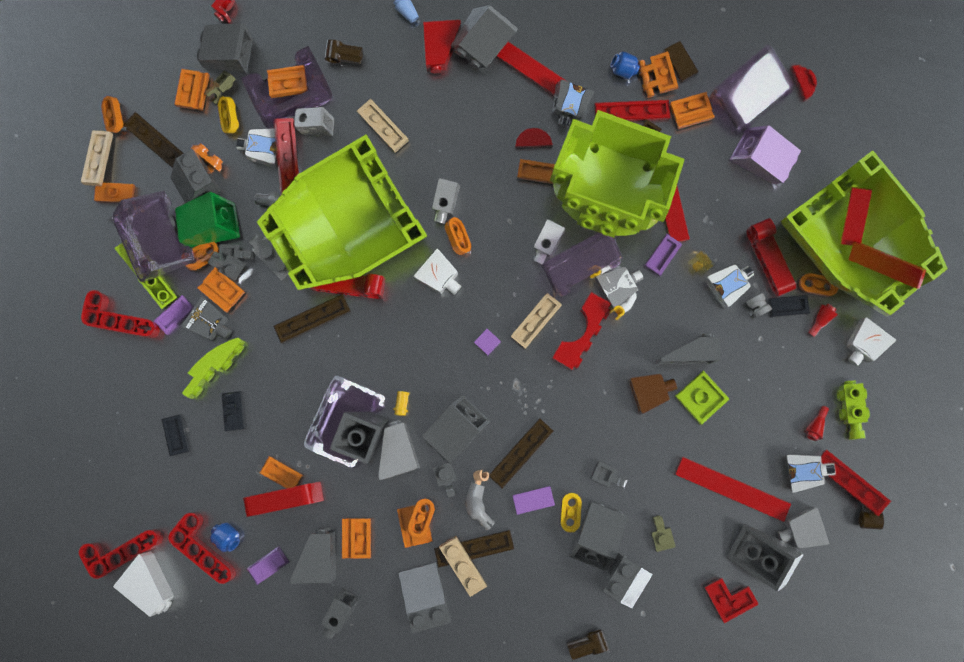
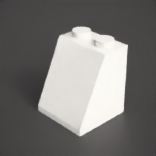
(146, 585)

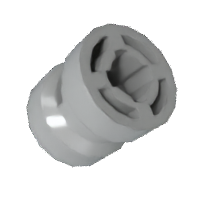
(759, 305)

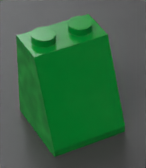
(207, 220)

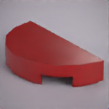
(805, 81)
(533, 138)

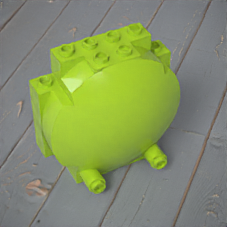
(615, 175)

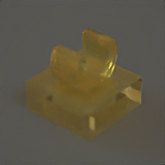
(704, 261)

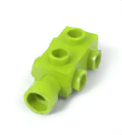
(852, 403)

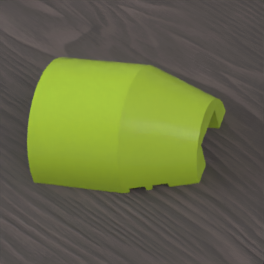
(340, 218)
(892, 226)

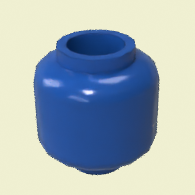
(624, 65)
(224, 537)

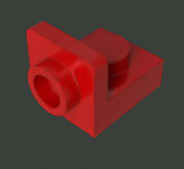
(220, 8)

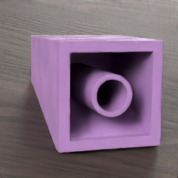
(765, 154)

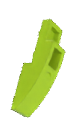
(156, 287)
(218, 359)

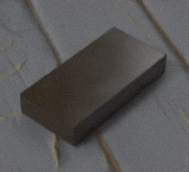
(681, 61)

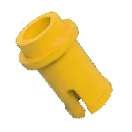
(401, 403)

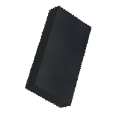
(789, 306)
(175, 435)

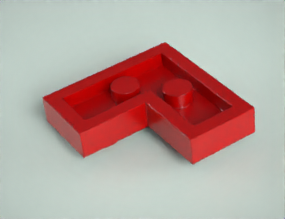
(730, 605)

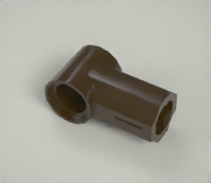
(339, 52)
(870, 520)
(592, 643)

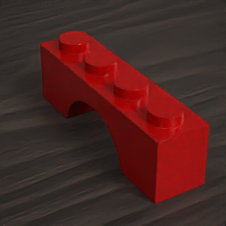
(593, 310)

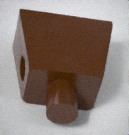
(650, 391)

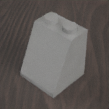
(397, 451)

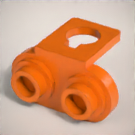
(213, 162)

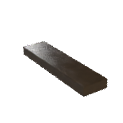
(153, 139)
(312, 318)
(521, 453)
(481, 546)

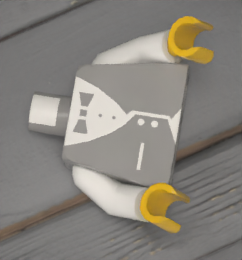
(618, 287)

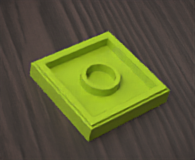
(701, 397)

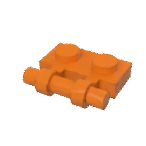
(663, 73)

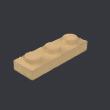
(382, 125)
(97, 158)
(536, 320)
(463, 566)

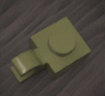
(220, 84)
(662, 536)

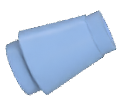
(406, 9)

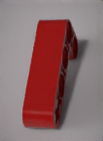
(770, 257)
(365, 286)
(120, 322)
(283, 499)
(204, 550)
(124, 551)

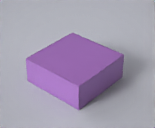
(487, 342)

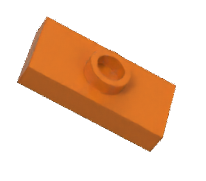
(535, 171)
(113, 192)
(280, 473)

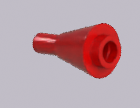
(824, 316)
(816, 427)

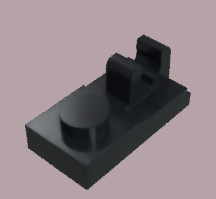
(233, 411)

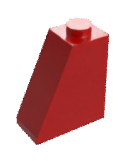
(438, 41)

